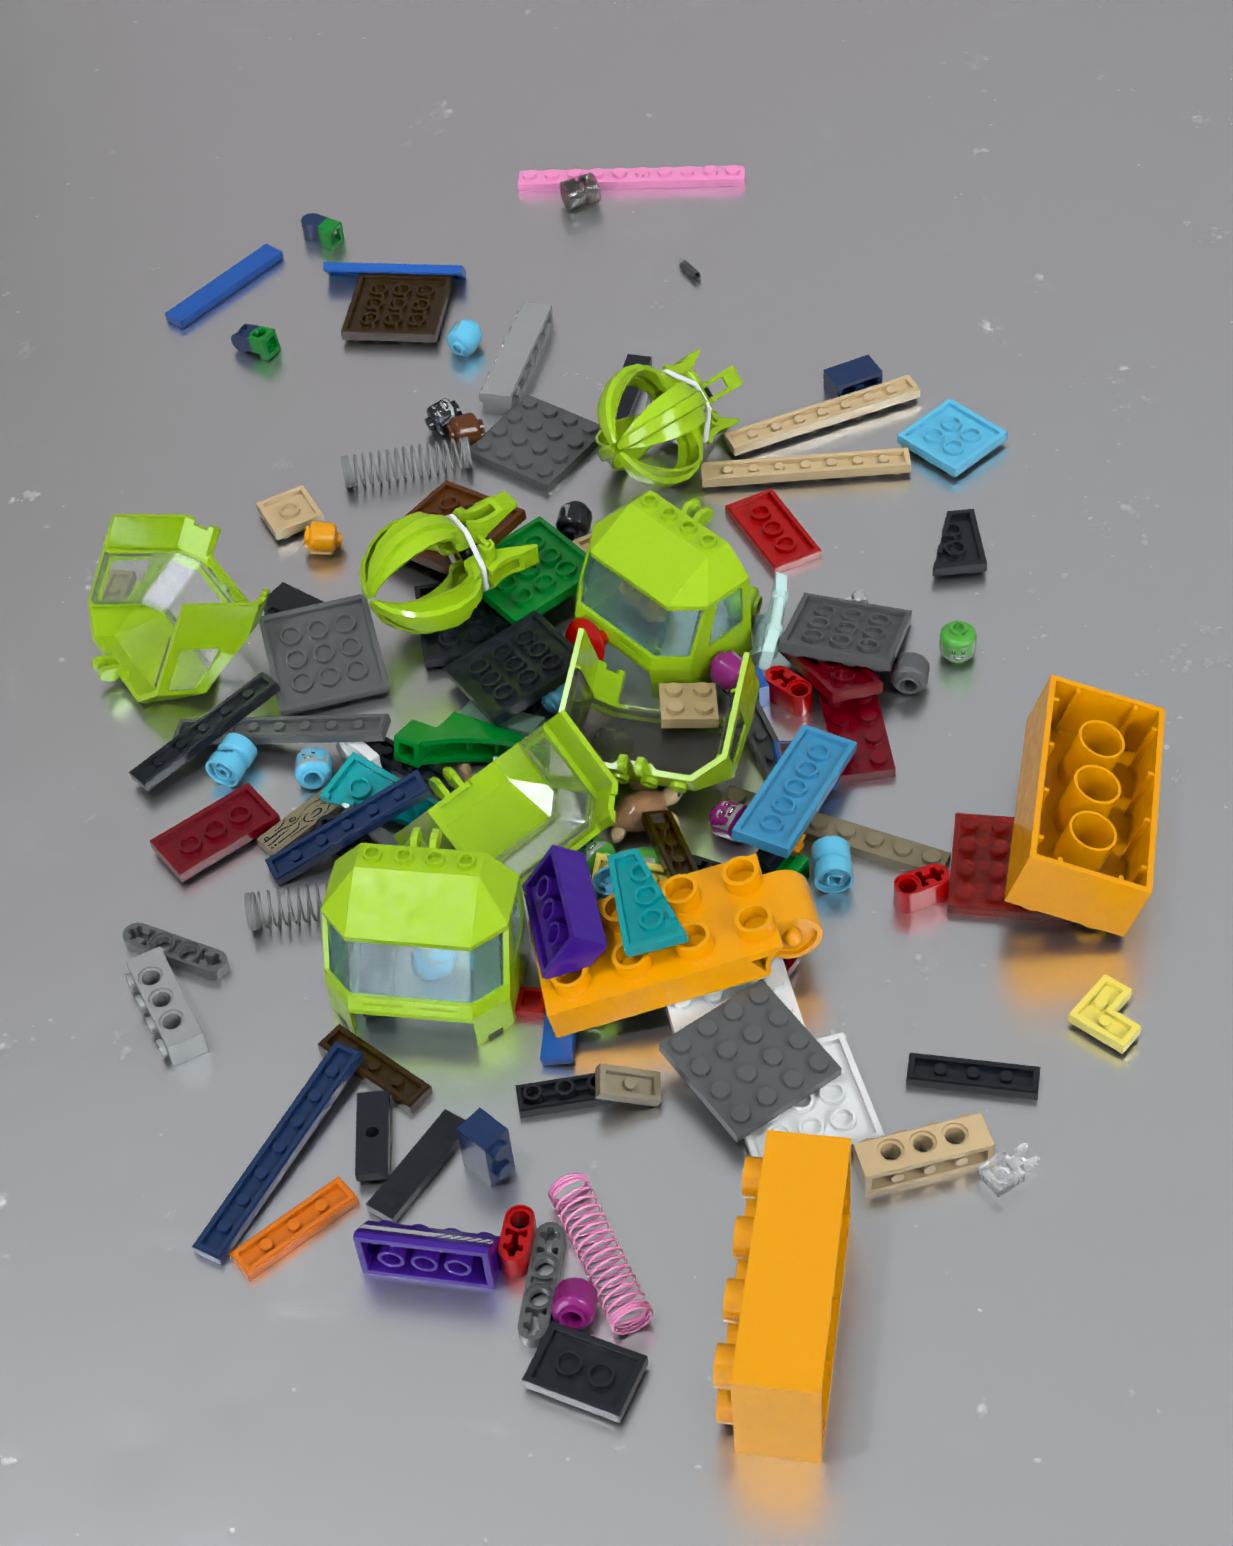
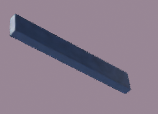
(348, 827)

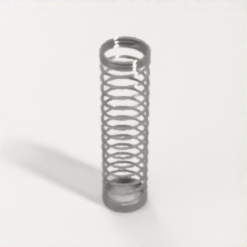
(464, 450)
(255, 917)

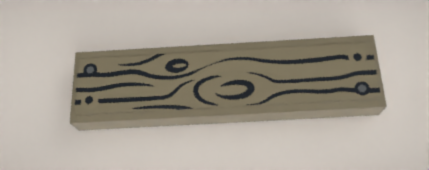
(296, 824)

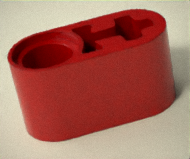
(789, 691)
(921, 888)
(513, 1262)

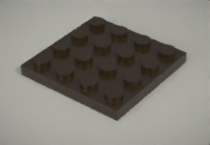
(397, 307)

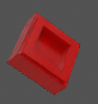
(530, 1003)

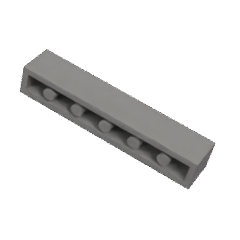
(517, 358)

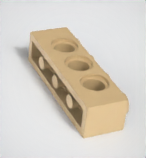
(913, 1166)

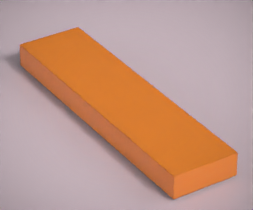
(294, 1228)

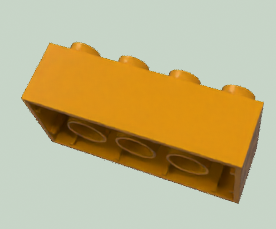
(1087, 806)
(785, 1296)

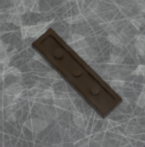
(668, 843)
(381, 1071)

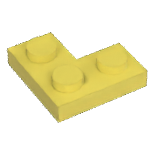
(1100, 1017)

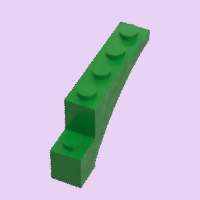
(454, 740)

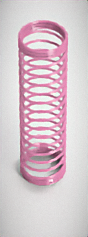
(646, 1315)

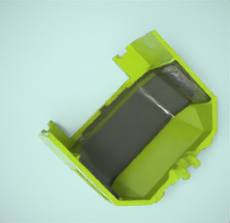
(661, 756)

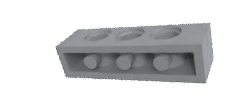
(166, 1005)

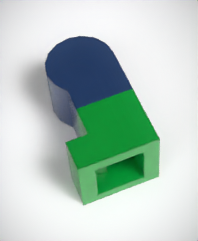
(322, 230)
(257, 340)

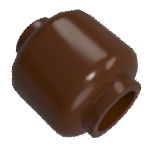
(465, 426)

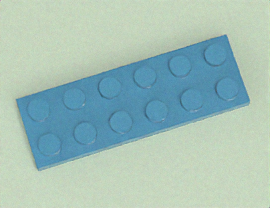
(794, 791)

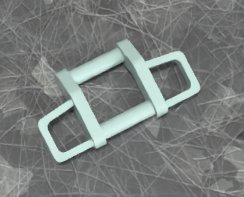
(768, 625)

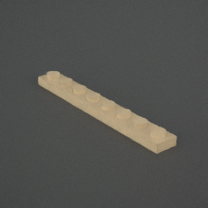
(821, 415)
(806, 467)

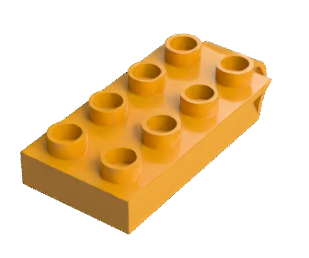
(733, 931)

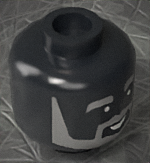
(440, 415)
(574, 520)

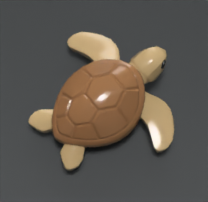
(631, 807)

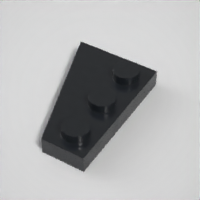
(960, 545)

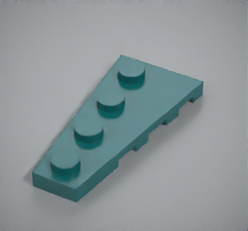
(360, 780)
(642, 910)

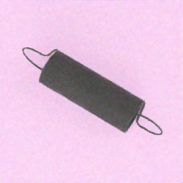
(690, 270)

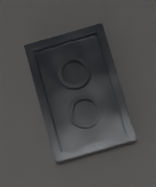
(585, 1371)

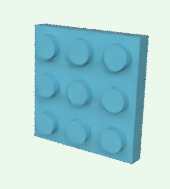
(952, 437)

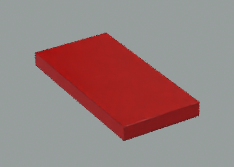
(773, 531)

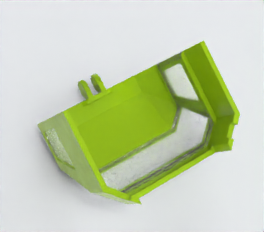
(166, 607)
(525, 801)

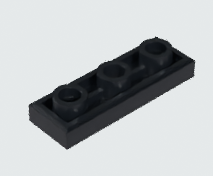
(558, 1095)
(372, 1135)

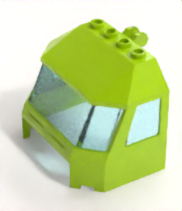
(665, 589)
(425, 935)

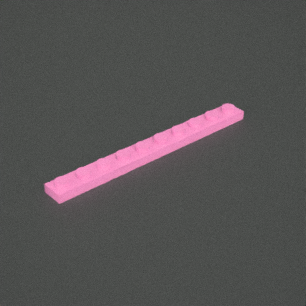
(637, 178)

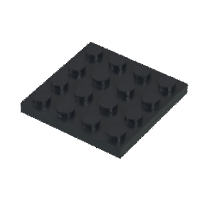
(450, 644)
(513, 668)

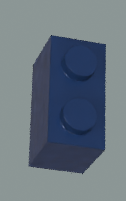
(851, 376)
(486, 1147)

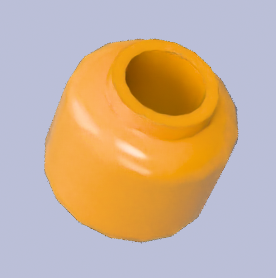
(322, 538)

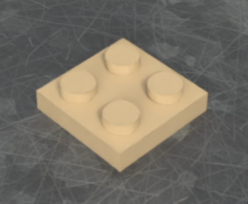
(289, 512)
(688, 705)

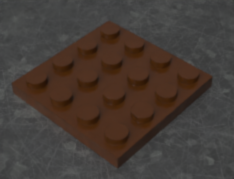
(443, 502)

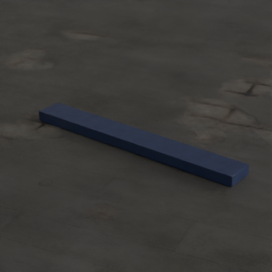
(277, 1153)

